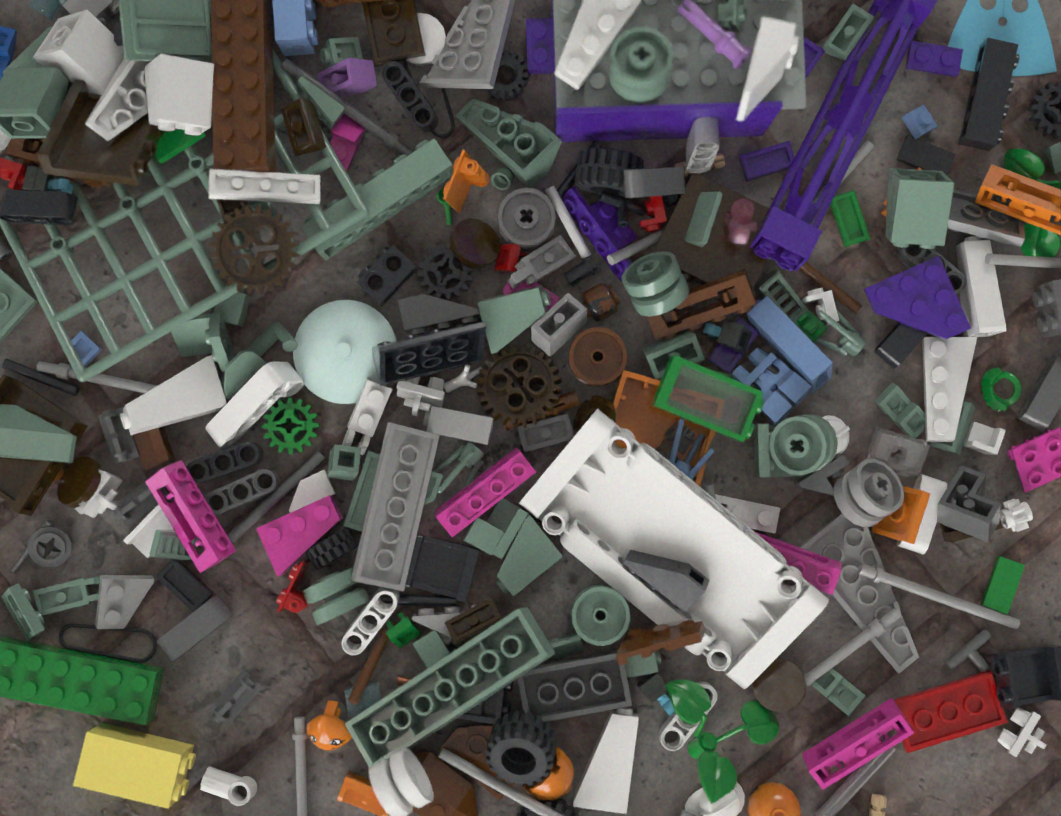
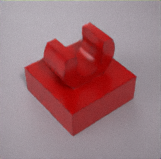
(508, 258)

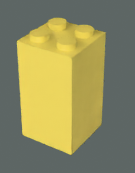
(134, 765)

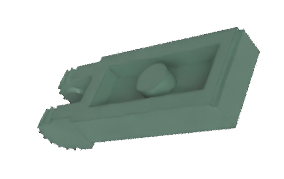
(65, 595)

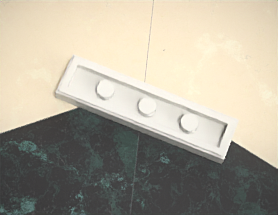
(264, 186)

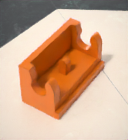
(360, 793)

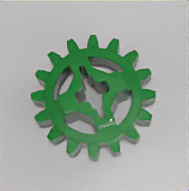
(291, 414)

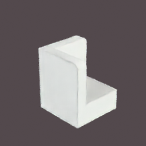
(984, 438)

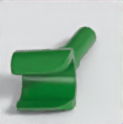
(447, 207)

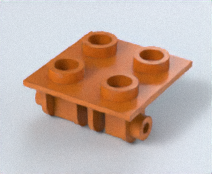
(465, 174)

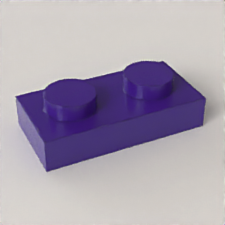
(934, 58)

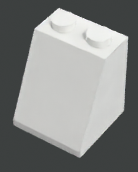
(82, 51)
(179, 93)

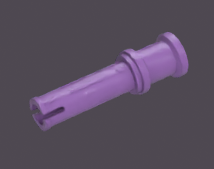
(724, 41)

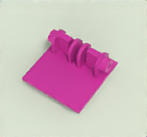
(1038, 459)

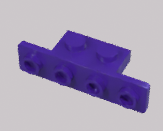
(601, 228)

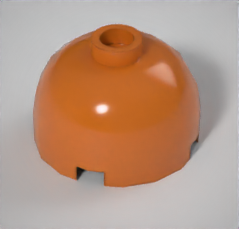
(557, 782)
(773, 800)

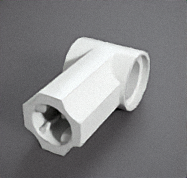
(226, 785)

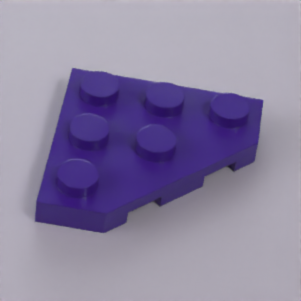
(920, 300)

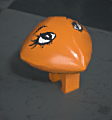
(327, 729)

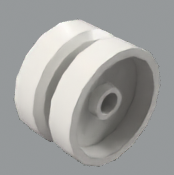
(401, 783)

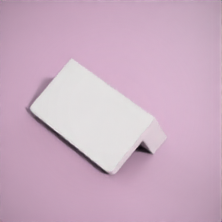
(144, 533)

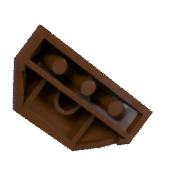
(451, 790)

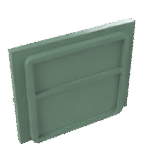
(166, 28)

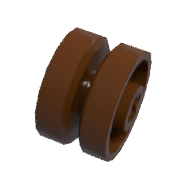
(592, 342)

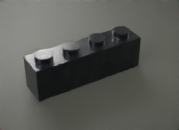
(989, 94)

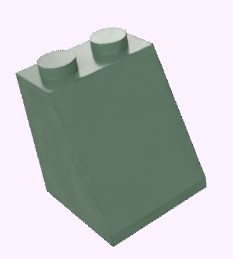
(31, 100)
(918, 207)

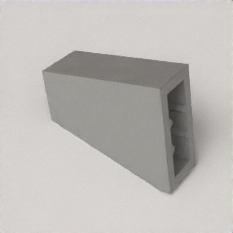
(459, 425)

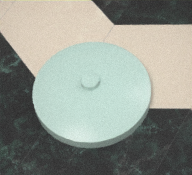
(337, 349)

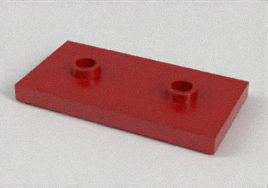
(951, 711)

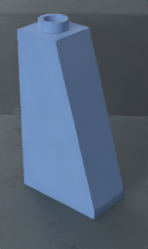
(790, 343)

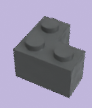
(966, 508)

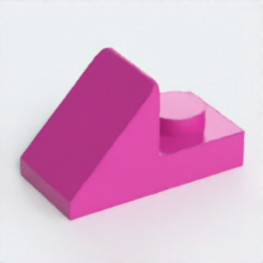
(346, 140)

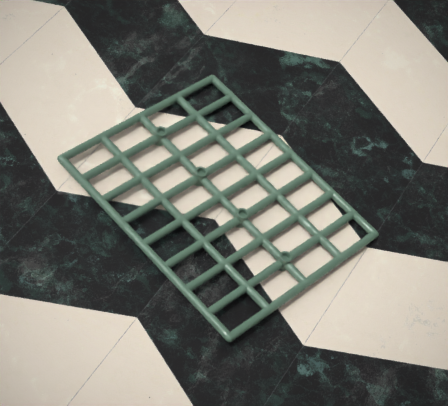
(133, 208)

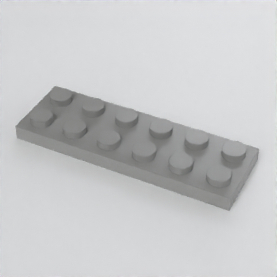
(395, 507)

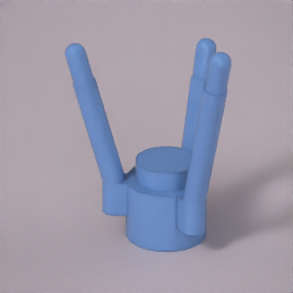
(684, 466)

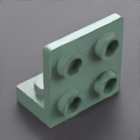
(205, 336)
(763, 462)

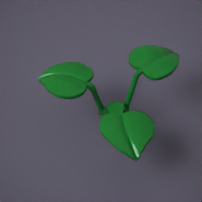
(1037, 240)
(717, 772)

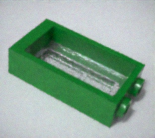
(708, 399)

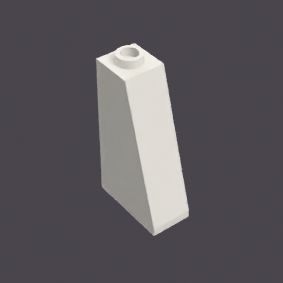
(981, 295)
(180, 398)
(609, 768)

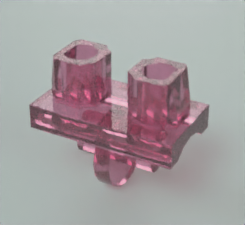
(740, 221)

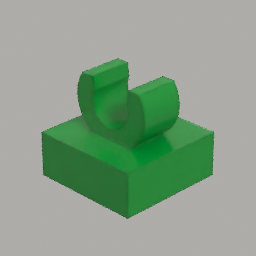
(811, 326)
(403, 631)

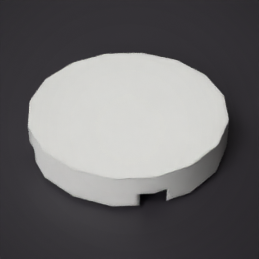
(433, 39)

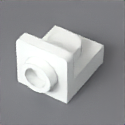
(825, 303)

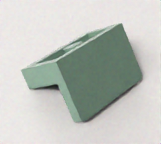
(508, 519)

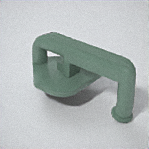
(249, 361)

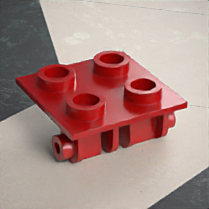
(291, 597)

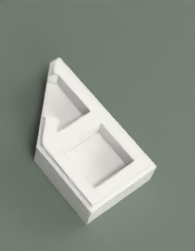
(311, 490)

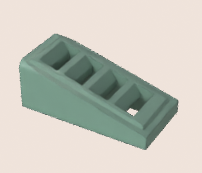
(325, 106)
(776, 276)
(168, 545)

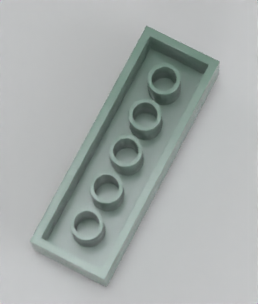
(385, 195)

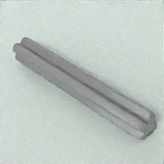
(853, 784)

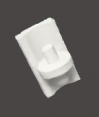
(419, 396)
(102, 497)
(1027, 722)

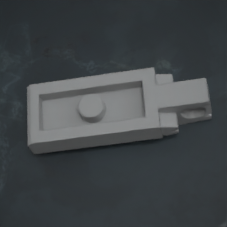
(542, 262)

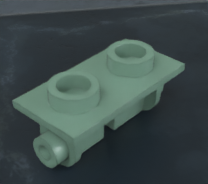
(732, 15)

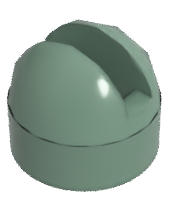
(502, 178)

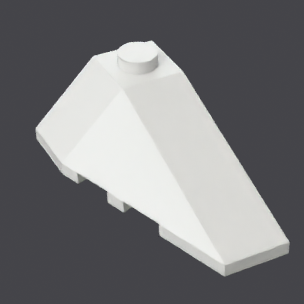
(122, 100)

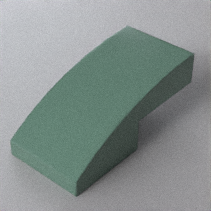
(901, 410)
(839, 691)

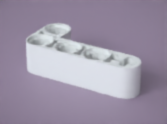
(252, 401)

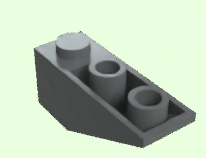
(427, 312)

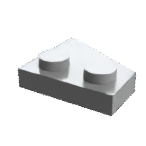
(120, 598)

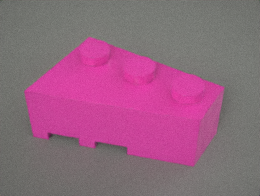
(298, 531)

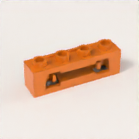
(1029, 202)

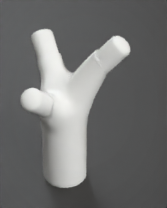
(462, 380)

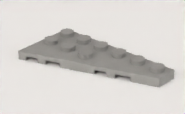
(472, 47)
(857, 593)

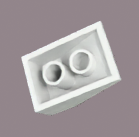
(770, 57)

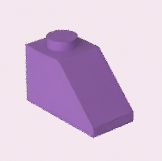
(349, 77)

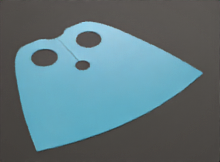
(1022, 28)

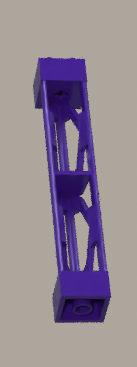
(788, 234)

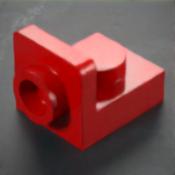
(12, 172)
(654, 208)

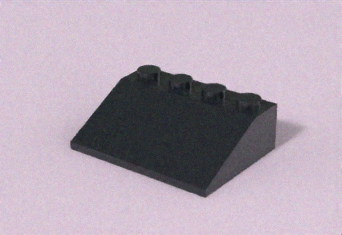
(429, 353)

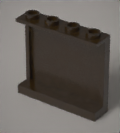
(80, 152)
(719, 255)
(25, 480)

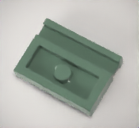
(18, 604)

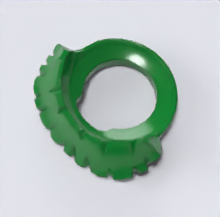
(992, 377)

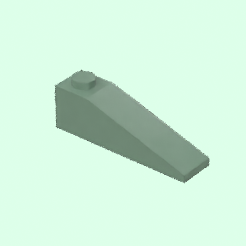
(517, 143)
(32, 438)

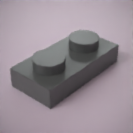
(546, 433)

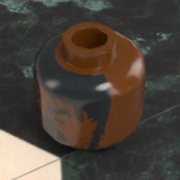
(600, 302)

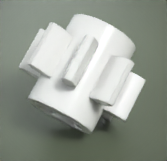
(1015, 515)

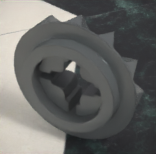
(37, 549)

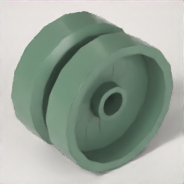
(640, 64)
(655, 283)
(800, 458)
(336, 596)
(611, 626)

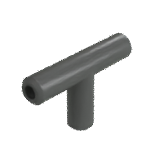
(969, 651)

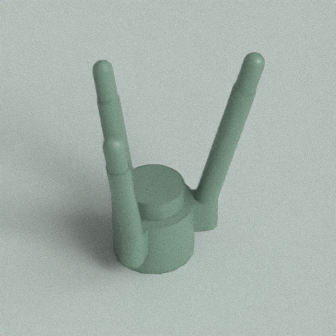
(850, 341)
(469, 457)

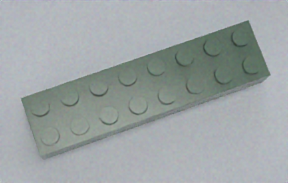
(451, 687)

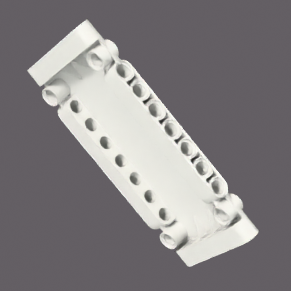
(643, 503)

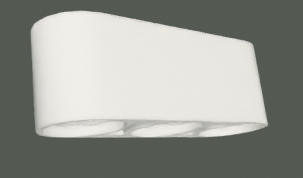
(937, 489)
(365, 630)
(684, 729)

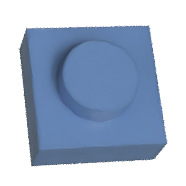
(919, 122)
(85, 347)

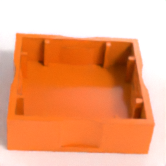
(648, 423)

